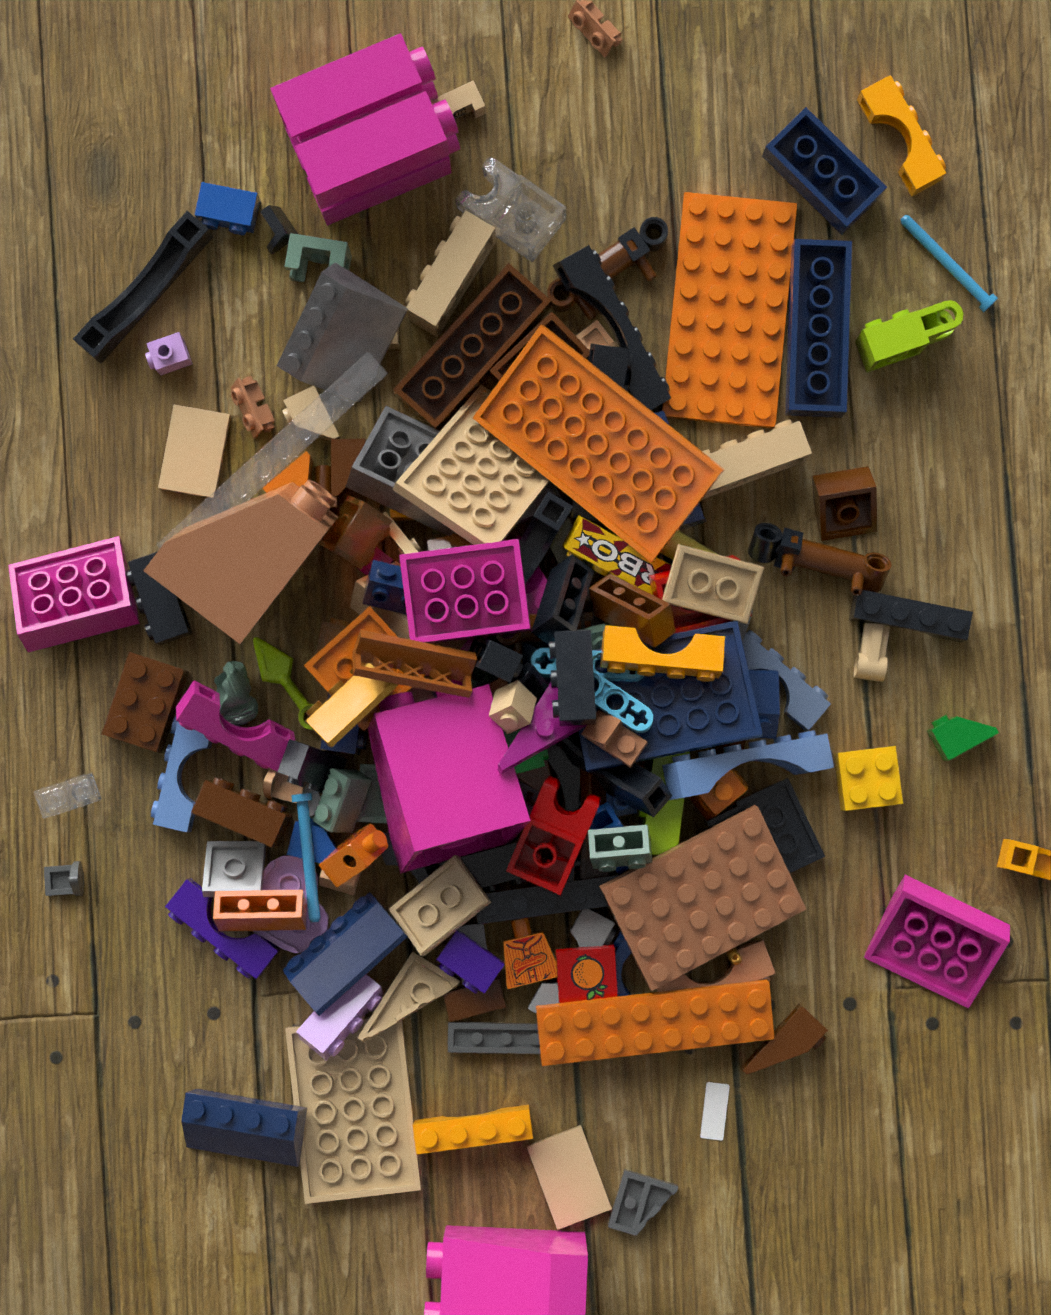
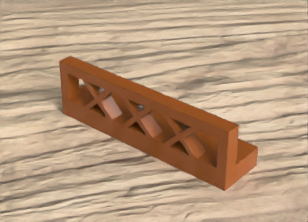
(413, 659)

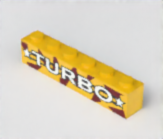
(611, 554)

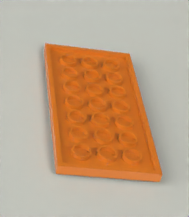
(729, 310)
(598, 443)

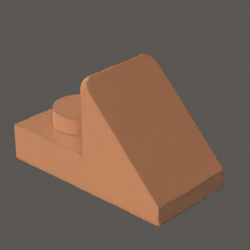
(615, 738)

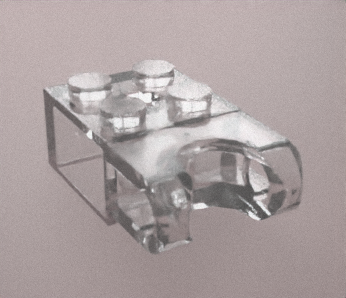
(509, 203)

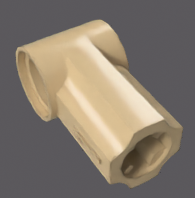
(871, 660)

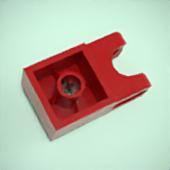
(555, 829)

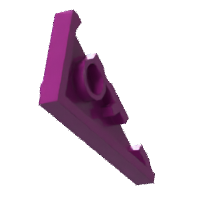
(538, 735)

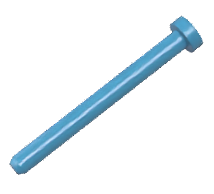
(985, 300)
(308, 855)

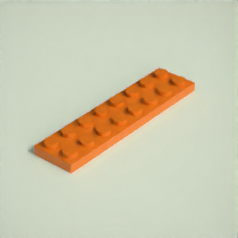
(655, 1022)

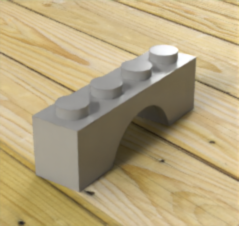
(589, 930)

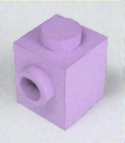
(168, 354)

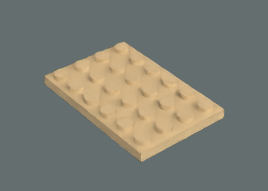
(471, 479)
(356, 1117)

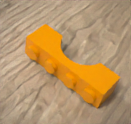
(886, 104)
(625, 651)
(1025, 859)
(471, 1131)

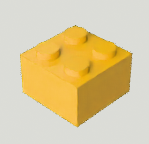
(868, 778)

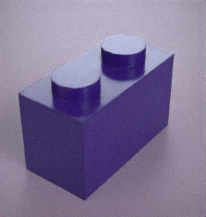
(470, 962)

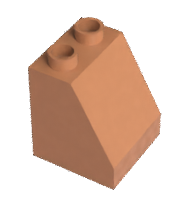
(244, 556)

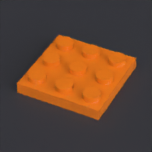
(336, 660)

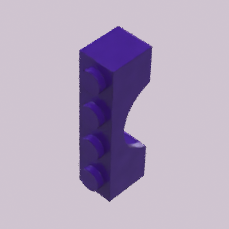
(250, 953)

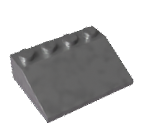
(339, 326)
(384, 459)

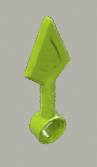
(276, 668)

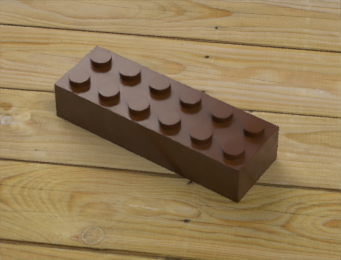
(472, 347)

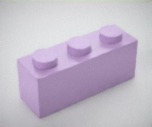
(345, 1016)

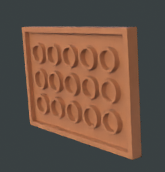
(703, 897)

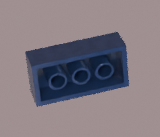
(824, 171)

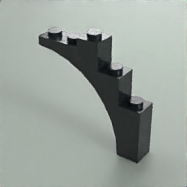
(630, 785)

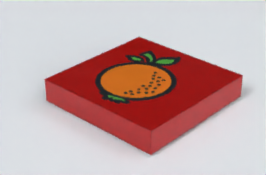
(586, 973)

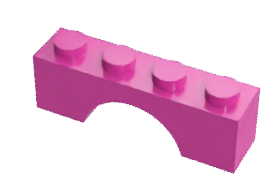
(263, 743)

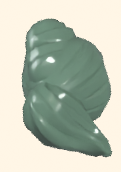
(234, 692)

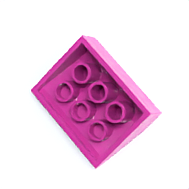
(465, 592)
(72, 594)
(938, 941)

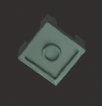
(314, 249)

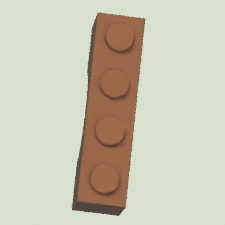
(754, 967)

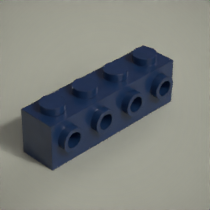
(385, 588)

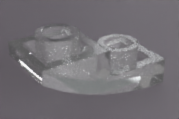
(67, 795)

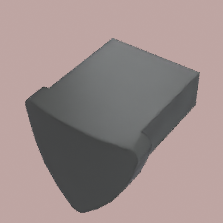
(64, 879)

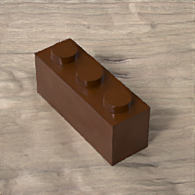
(631, 607)

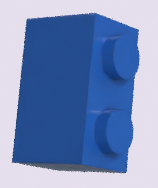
(227, 208)

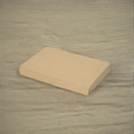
(194, 451)
(712, 584)
(439, 905)
(569, 1177)

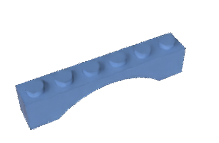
(699, 775)

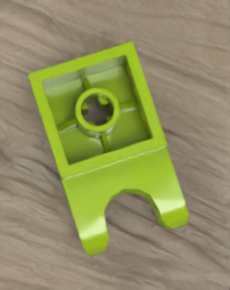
(906, 334)

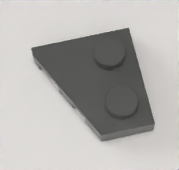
(638, 1200)

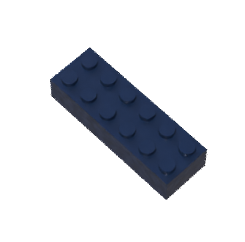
(818, 328)

